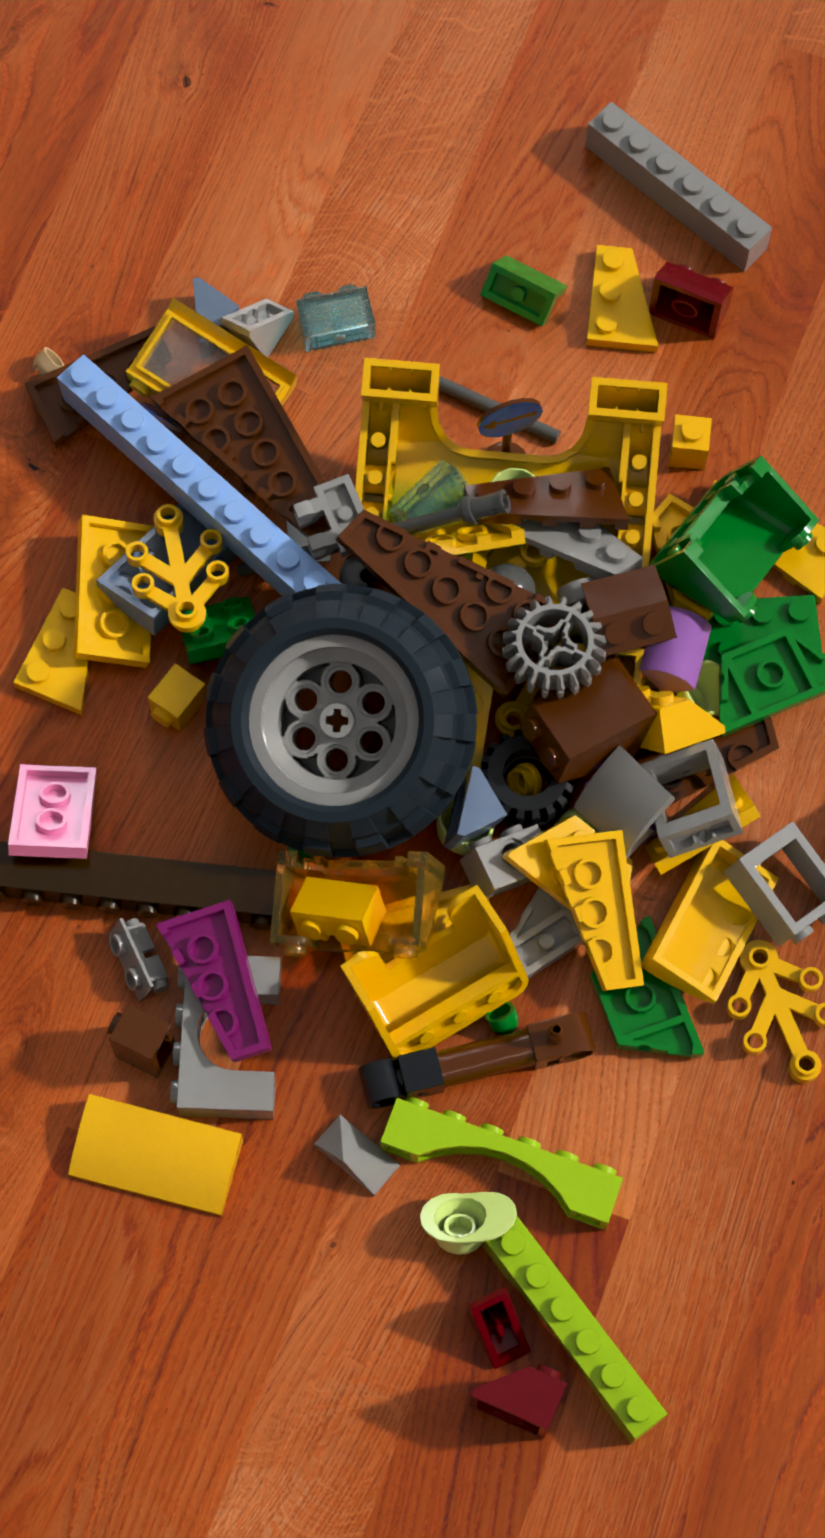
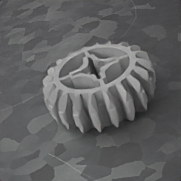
(578, 664)

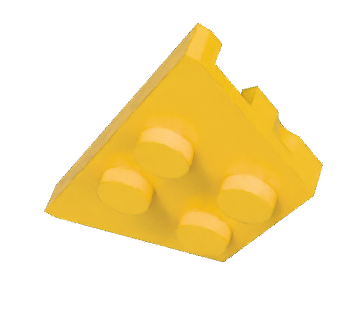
(535, 863)

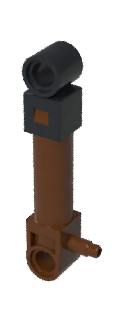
(430, 1071)

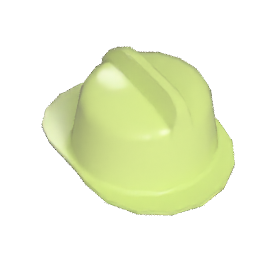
(467, 1220)

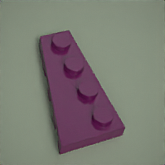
(217, 966)

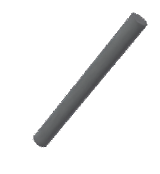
(484, 404)

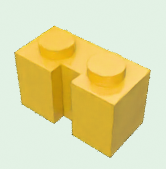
(338, 909)

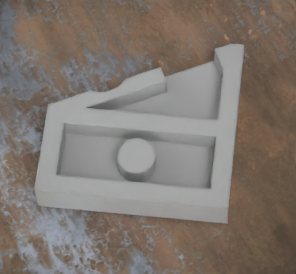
(544, 933)

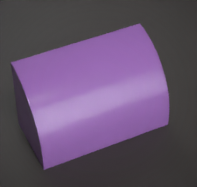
(678, 661)

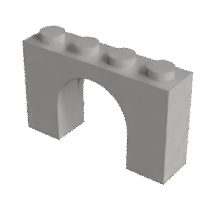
(202, 1085)

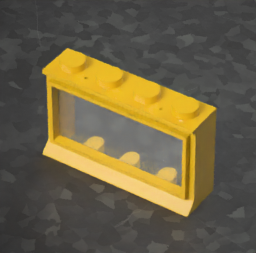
(188, 343)

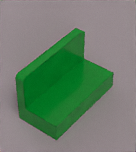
(522, 289)

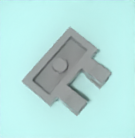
(339, 505)

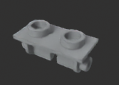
(129, 943)

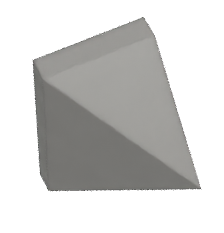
(259, 324)
(356, 1155)

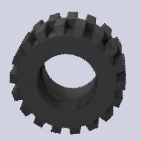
(524, 809)

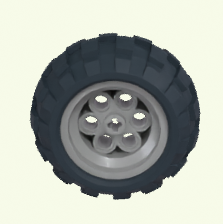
(423, 726)

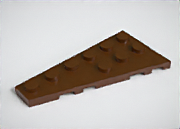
(246, 429)
(454, 592)

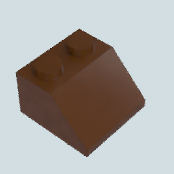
(630, 609)

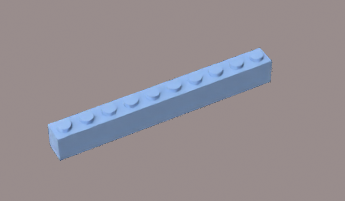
(190, 480)

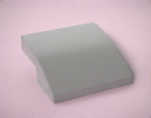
(623, 799)

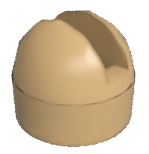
(46, 361)

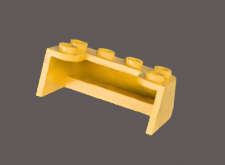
(448, 986)

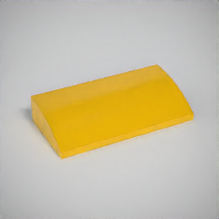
(704, 927)
(155, 1155)

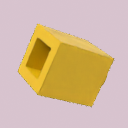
(689, 442)
(176, 698)

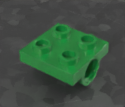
(218, 628)

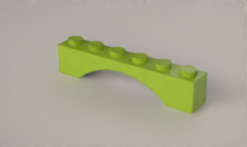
(424, 1134)
(577, 1330)

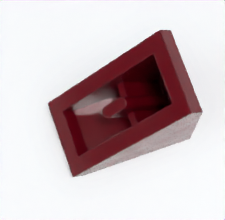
(498, 1327)

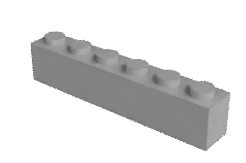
(678, 186)

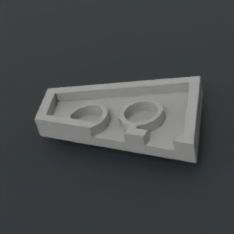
(590, 550)

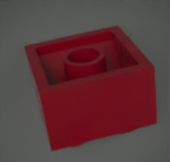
(690, 299)
(522, 1398)

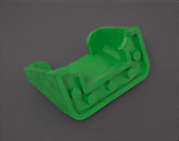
(735, 539)

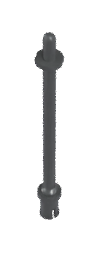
(469, 510)

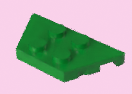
(768, 679)
(649, 1015)

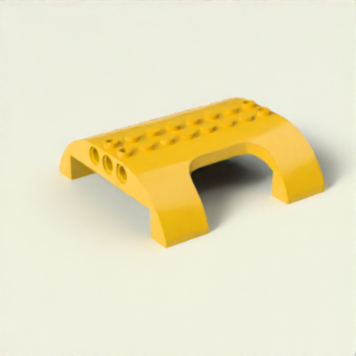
(405, 441)

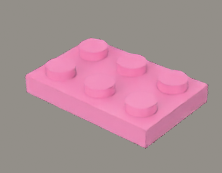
(52, 811)

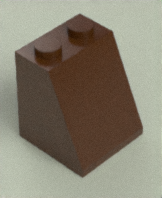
(585, 728)

